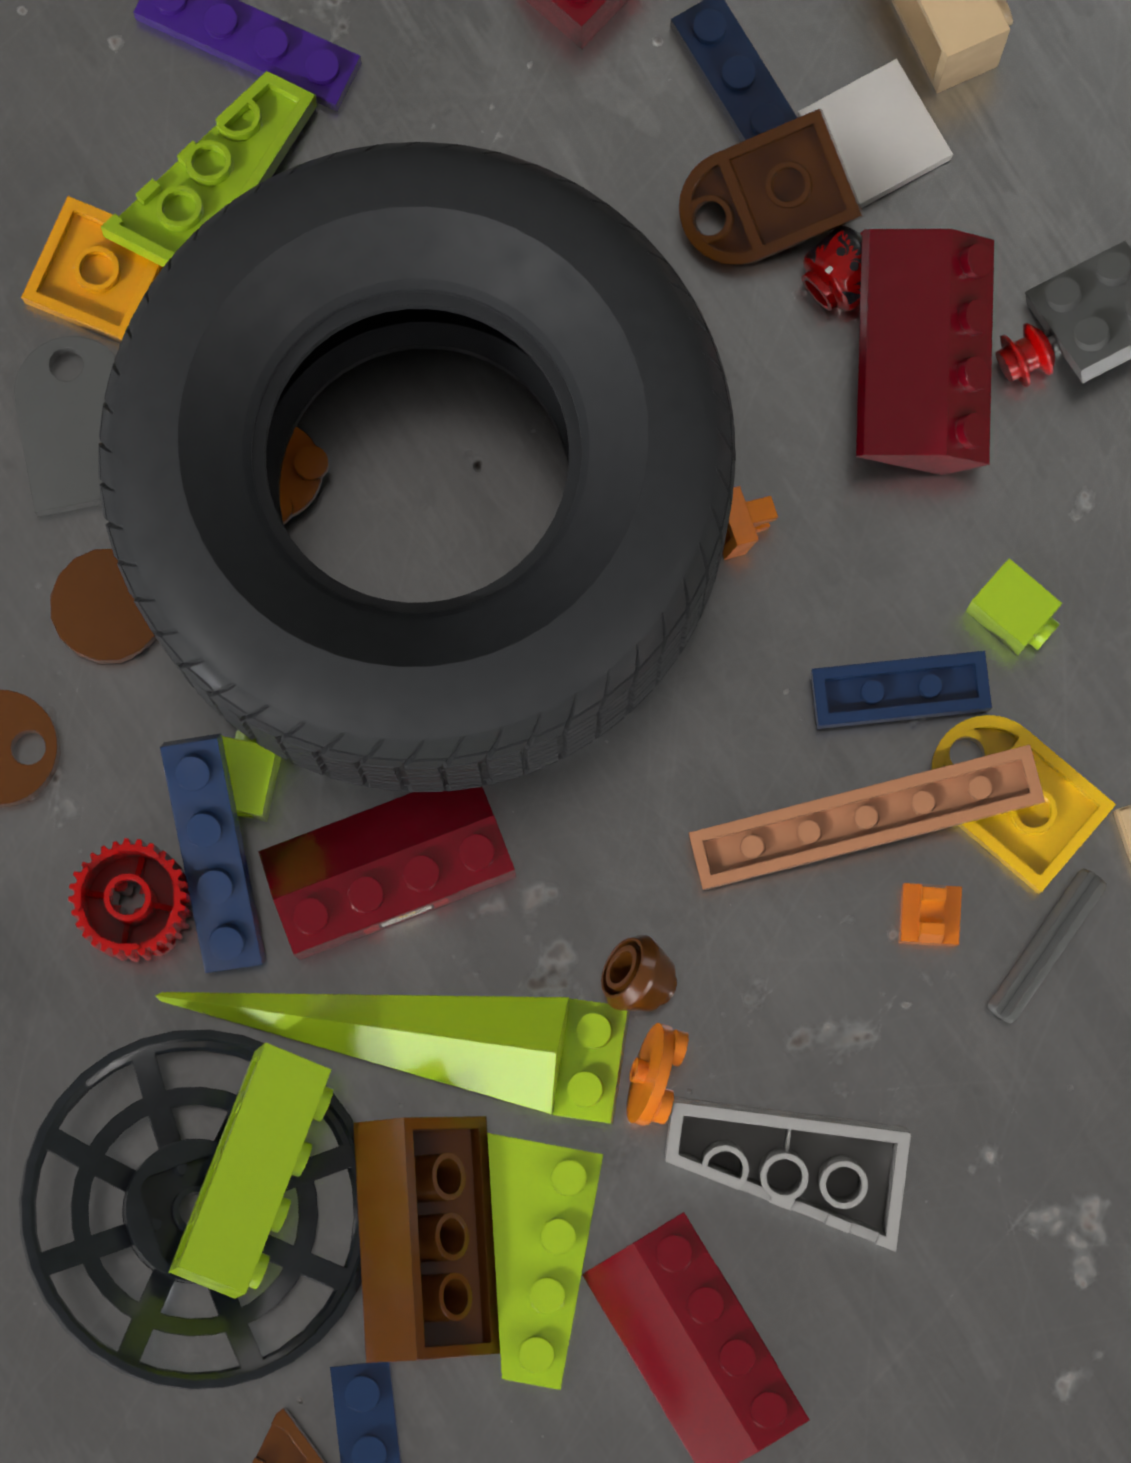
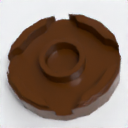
(96, 610)

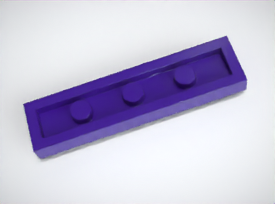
(257, 43)

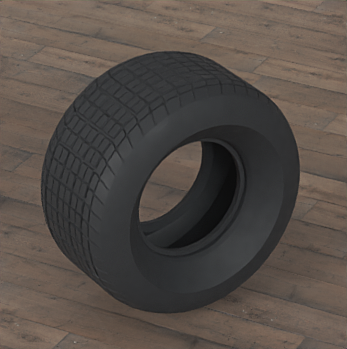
(376, 260)

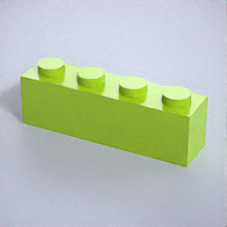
(251, 1172)

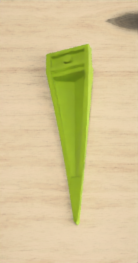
(523, 1050)

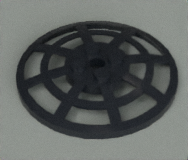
(155, 1225)

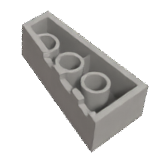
(804, 1162)

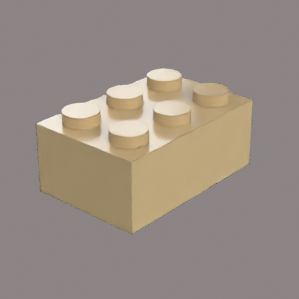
(956, 36)

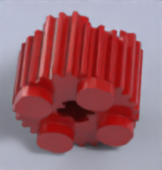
(114, 873)

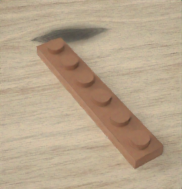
(866, 817)

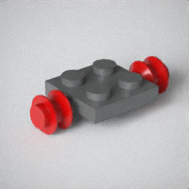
(1082, 317)

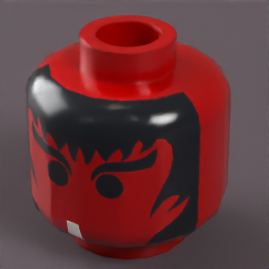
(835, 269)

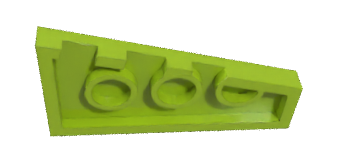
(220, 167)
(540, 1236)

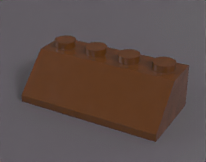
(426, 1238)

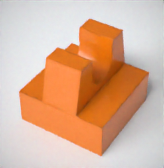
(745, 522)
(930, 914)

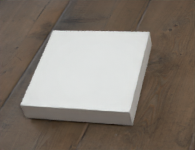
(882, 132)

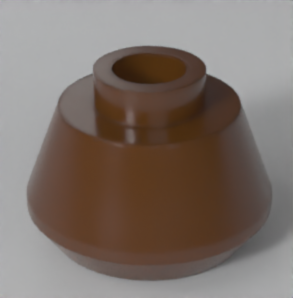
(638, 975)

